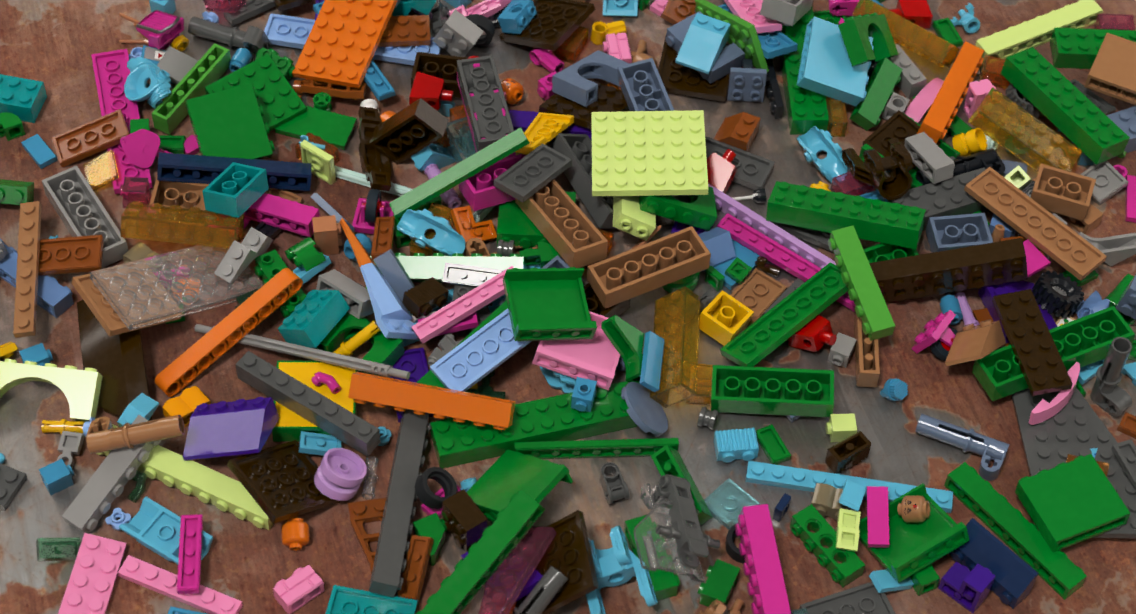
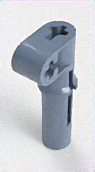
(968, 441)

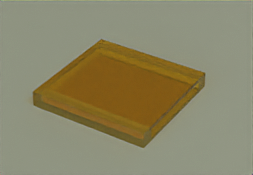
(101, 170)

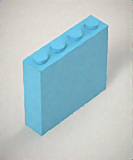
(827, 66)

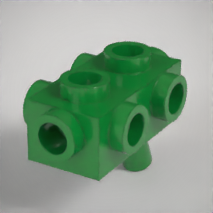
(284, 64)

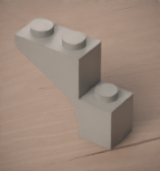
(1115, 247)
(242, 254)

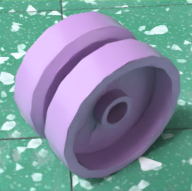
(340, 474)

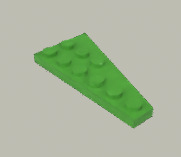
(741, 32)

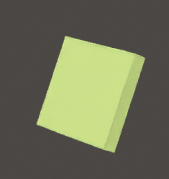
(321, 162)

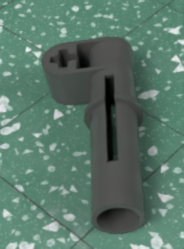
(252, 39)
(1110, 375)
(542, 593)

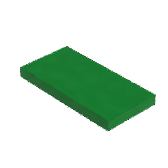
(329, 126)

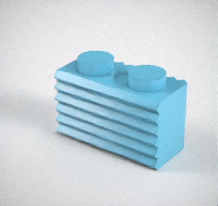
(736, 444)

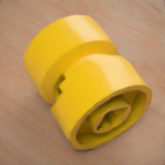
(969, 143)

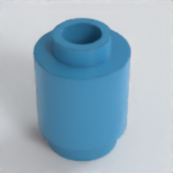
(240, 59)
(951, 303)

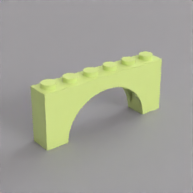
(79, 386)

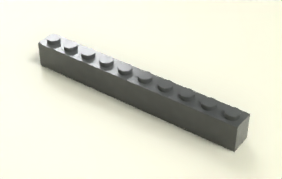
(399, 505)

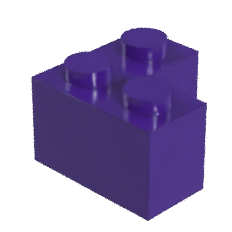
(967, 586)

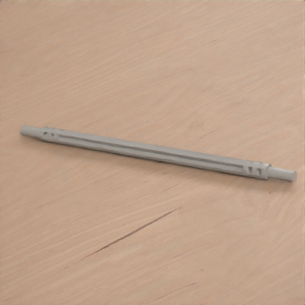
(317, 355)

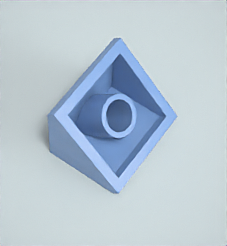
(719, 245)

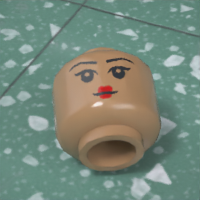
(914, 509)

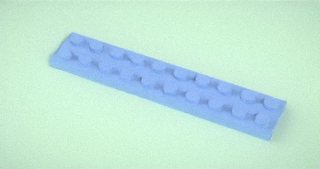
(294, 31)

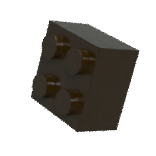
(463, 519)

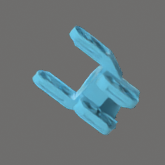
(617, 567)

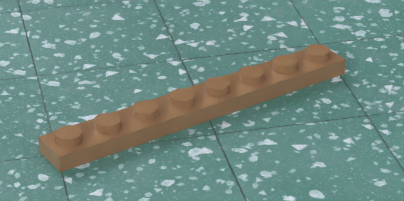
(27, 269)

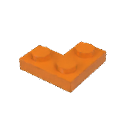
(466, 225)

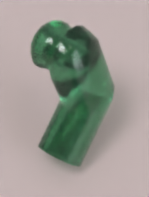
(140, 487)

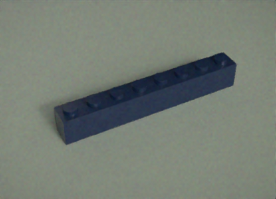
(207, 168)

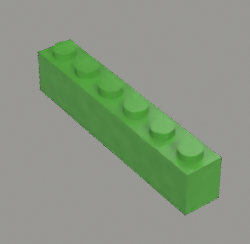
(205, 72)
(861, 283)

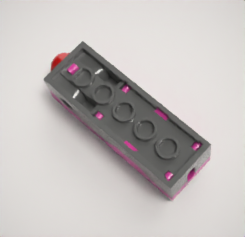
(483, 101)

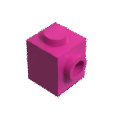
(545, 86)

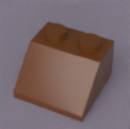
(739, 130)

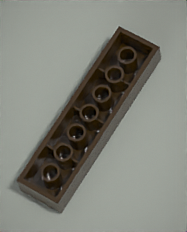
(951, 270)

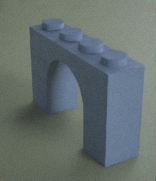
(729, 57)
(574, 81)

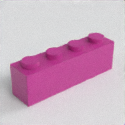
(283, 214)

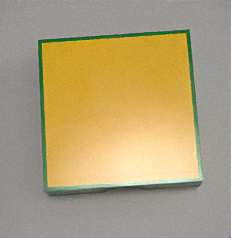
(291, 424)

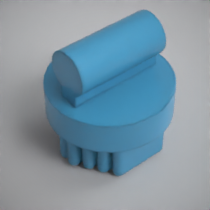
(894, 389)

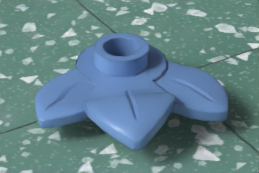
(1092, 304)

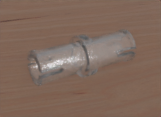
(370, 478)

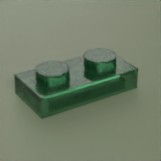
(57, 549)

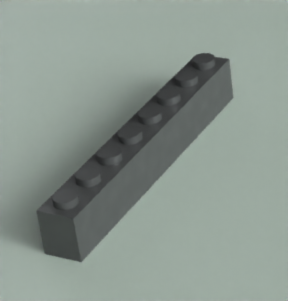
(308, 403)

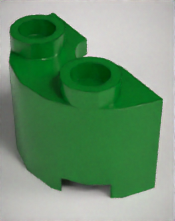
(305, 254)

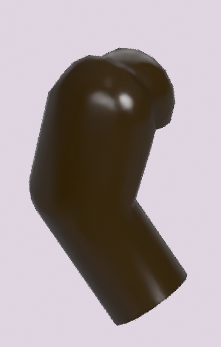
(765, 267)

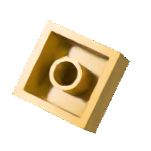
(724, 318)

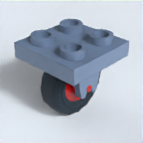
(746, 83)

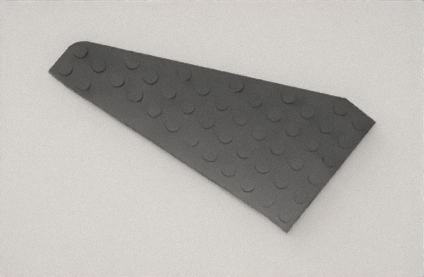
(1074, 433)

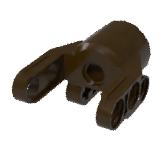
(887, 173)

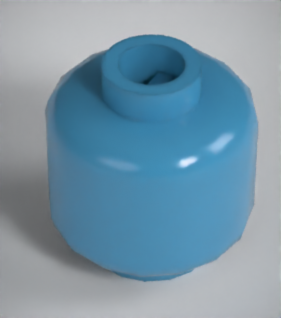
(364, 240)

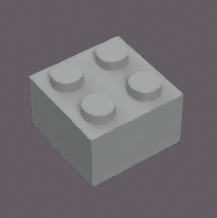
(457, 35)

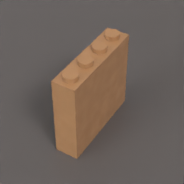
(1115, 69)

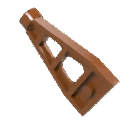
(313, 87)
(365, 512)

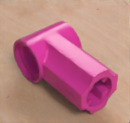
(546, 59)

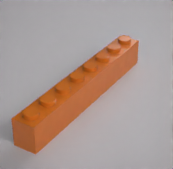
(952, 91)
(431, 399)

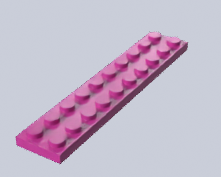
(110, 78)

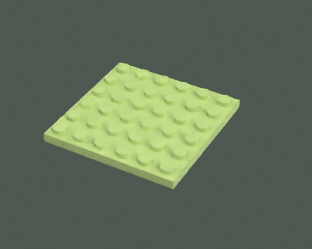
(649, 153)

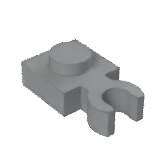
(70, 445)

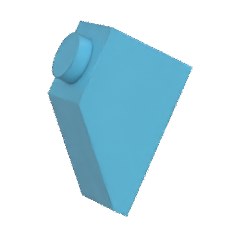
(432, 155)
(141, 405)

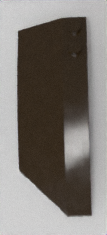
(116, 359)

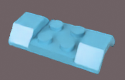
(160, 530)

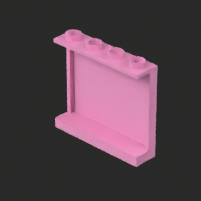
(581, 358)

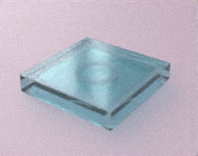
(727, 503)

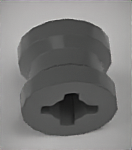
(506, 248)
(707, 418)

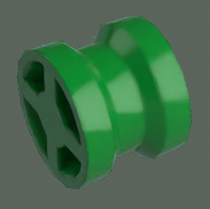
(322, 101)

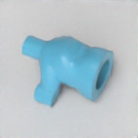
(967, 20)

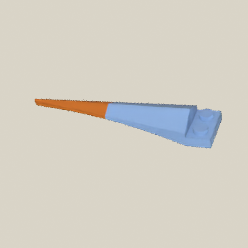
(388, 309)

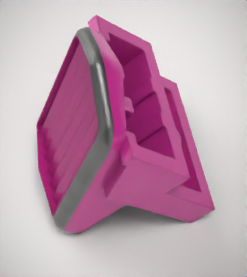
(160, 28)

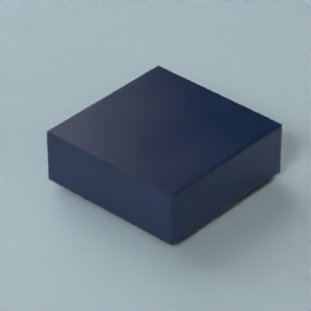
(782, 507)

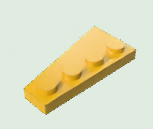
(544, 129)

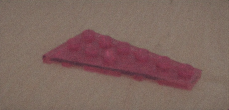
(514, 572)

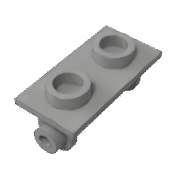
(446, 344)

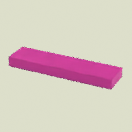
(190, 554)

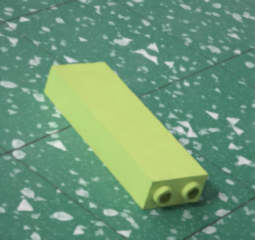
(631, 219)

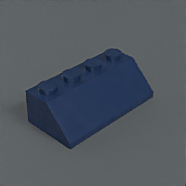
(1013, 575)

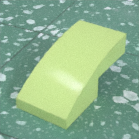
(848, 530)

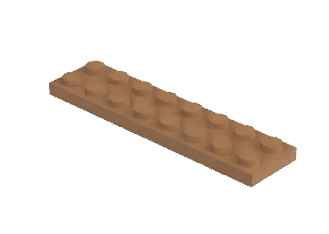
(1035, 223)

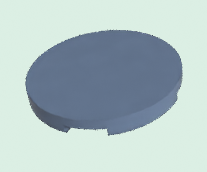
(644, 410)

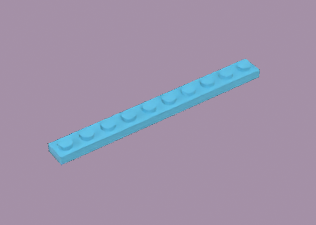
(806, 480)

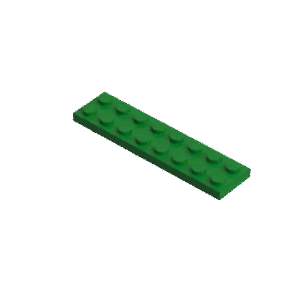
(786, 317)

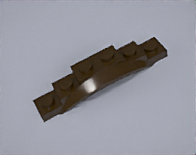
(373, 162)

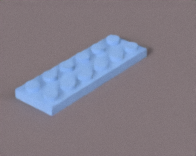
(478, 354)

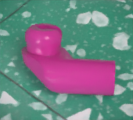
(326, 379)

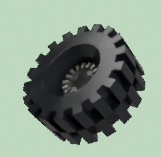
(1057, 294)

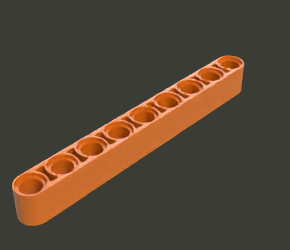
(228, 332)

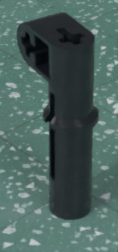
(972, 162)

